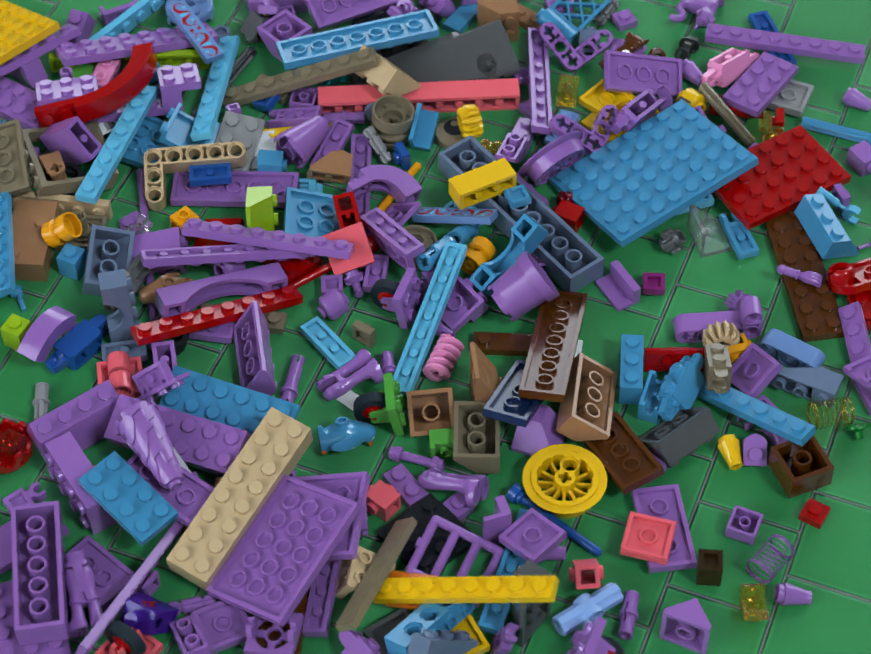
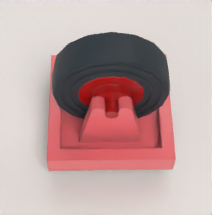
(128, 640)

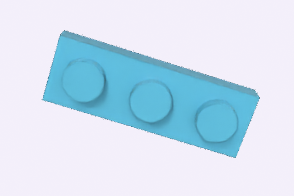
(327, 342)

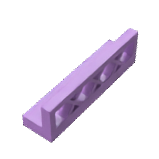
(392, 237)

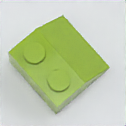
(260, 208)

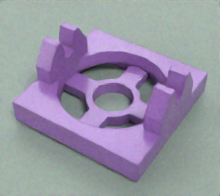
(292, 636)

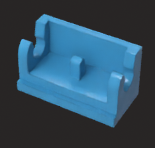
(649, 403)

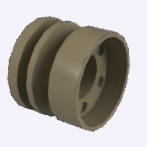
(393, 119)

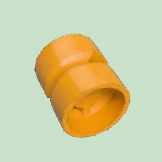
(61, 229)
(479, 251)

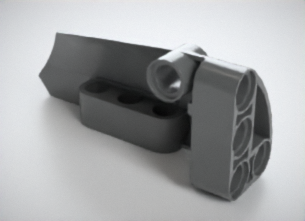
(464, 56)

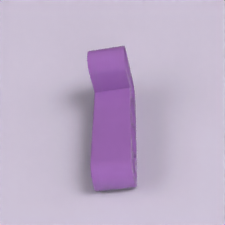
(748, 320)

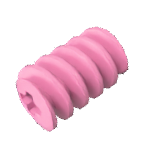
(443, 358)

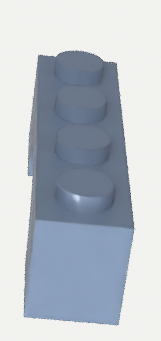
(115, 292)

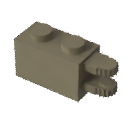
(717, 368)

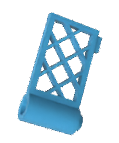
(563, 20)

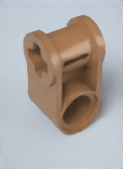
(53, 166)

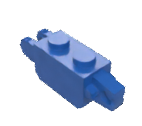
(78, 345)

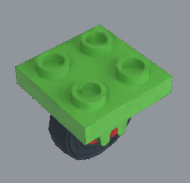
(383, 406)

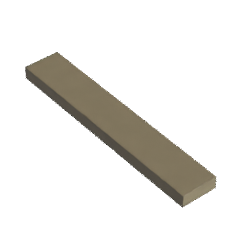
(376, 574)

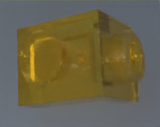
(766, 128)
(753, 602)

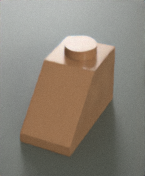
(332, 167)

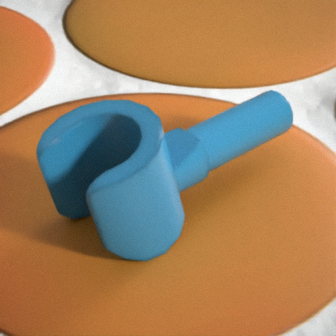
(19, 294)

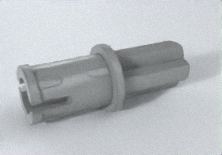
(41, 402)

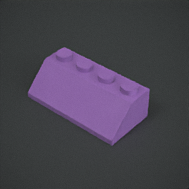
(254, 351)
(83, 416)

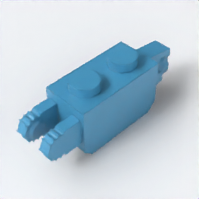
(680, 386)

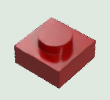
(778, 119)
(814, 513)

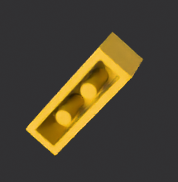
(482, 183)

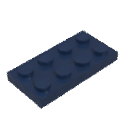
(506, 404)

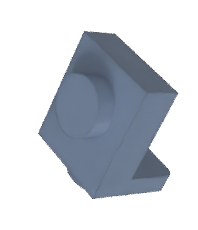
(585, 34)

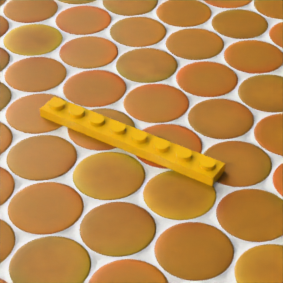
(468, 590)

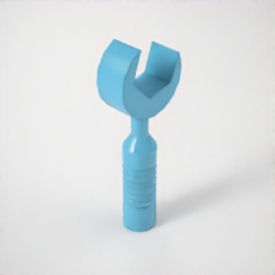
(847, 211)

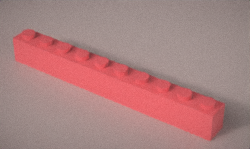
(434, 96)

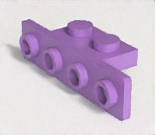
(157, 380)

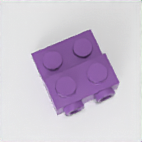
(464, 305)

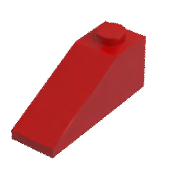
(346, 209)

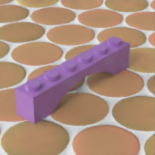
(188, 295)

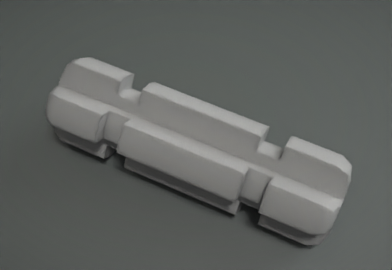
(377, 144)

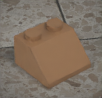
(504, 10)
(430, 410)

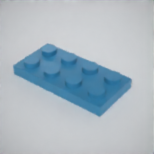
(128, 498)

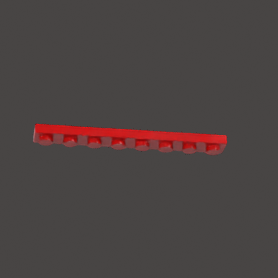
(213, 315)

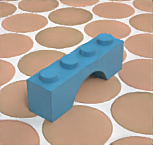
(525, 235)

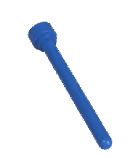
(518, 495)

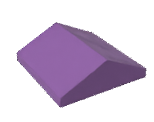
(402, 211)

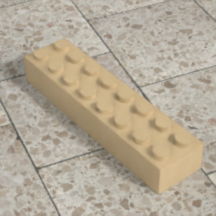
(239, 497)

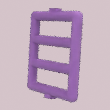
(455, 532)

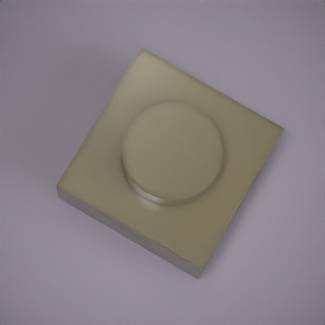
(364, 333)

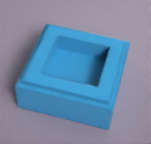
(517, 196)

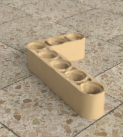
(185, 155)

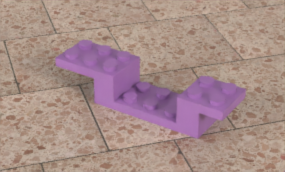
(170, 84)

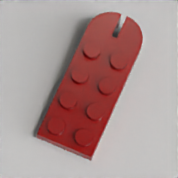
(849, 278)

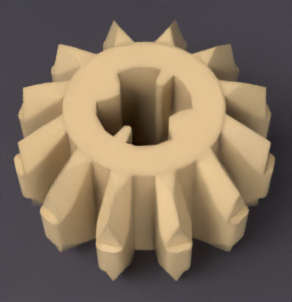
(722, 333)

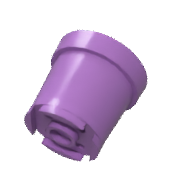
(523, 287)

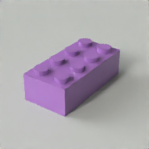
(68, 465)

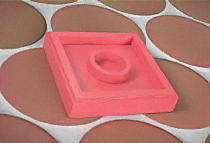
(362, 252)
(648, 538)

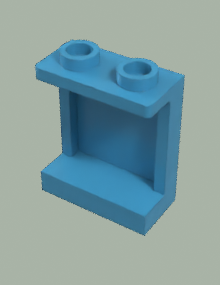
(178, 130)

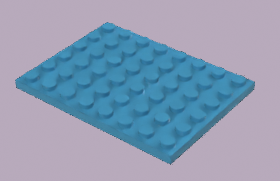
(653, 172)

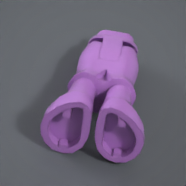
(82, 593)

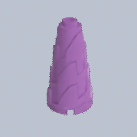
(147, 437)

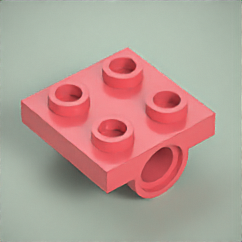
(119, 371)

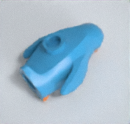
(345, 435)

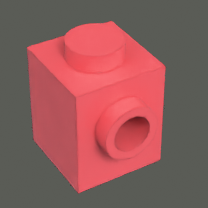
(383, 500)
(586, 573)

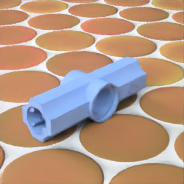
(587, 608)

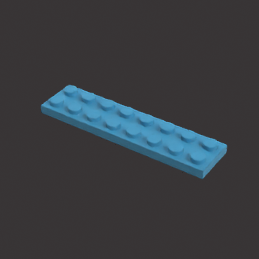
(345, 40)

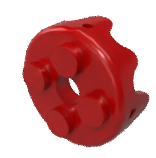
(9, 463)

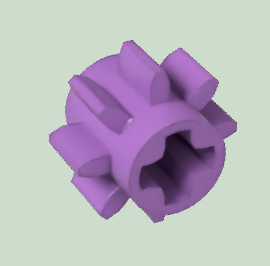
(733, 300)

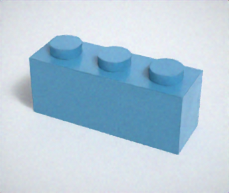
(631, 369)

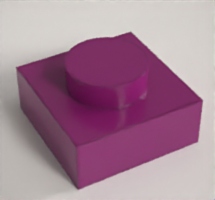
(653, 283)

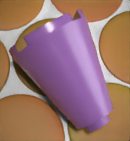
(302, 140)

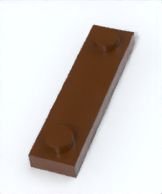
(503, 343)

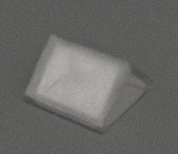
(707, 232)

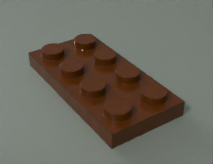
(625, 457)

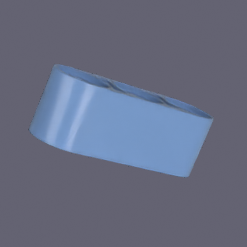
(791, 351)

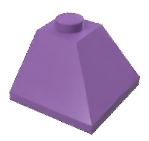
(539, 432)

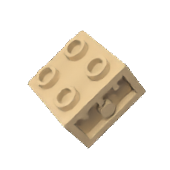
(353, 571)

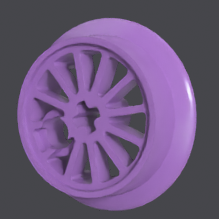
(553, 158)

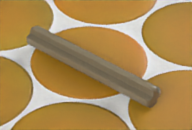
(726, 114)

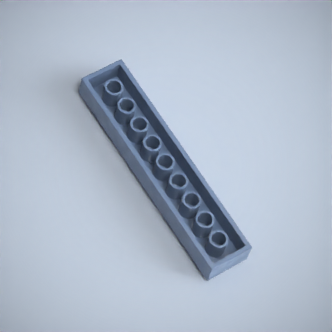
(568, 256)

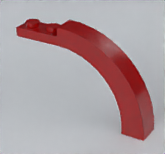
(107, 98)

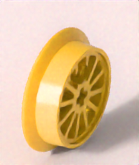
(564, 482)

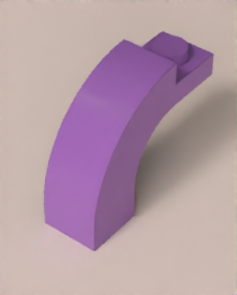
(386, 179)
(45, 332)

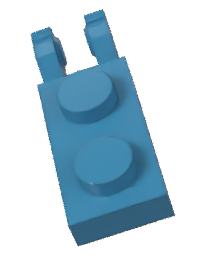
(739, 237)

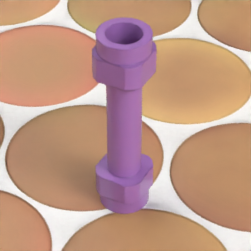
(397, 454)

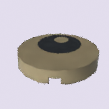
(448, 133)

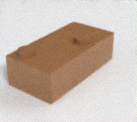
(31, 252)

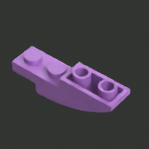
(517, 143)
(189, 636)

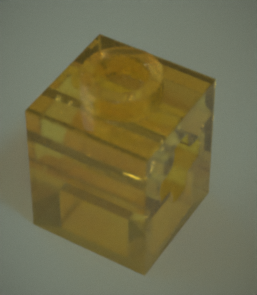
(568, 95)

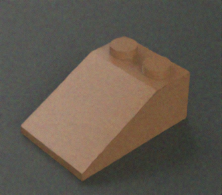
(482, 375)

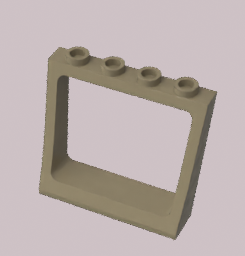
(38, 181)

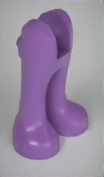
(337, 382)
(472, 486)

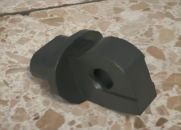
(688, 46)

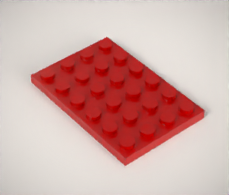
(787, 170)

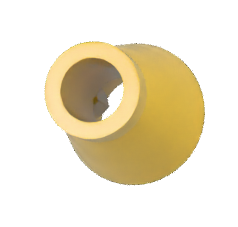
(730, 449)

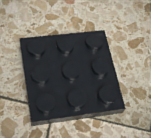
(422, 513)

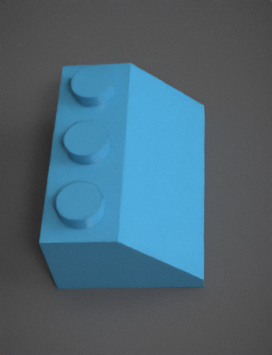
(824, 227)

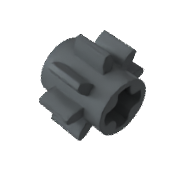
(672, 240)

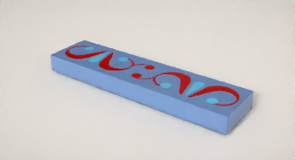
(195, 31)
(455, 215)

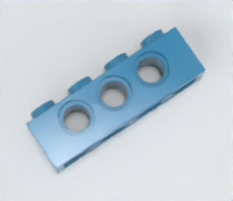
(426, 616)

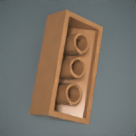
(588, 401)

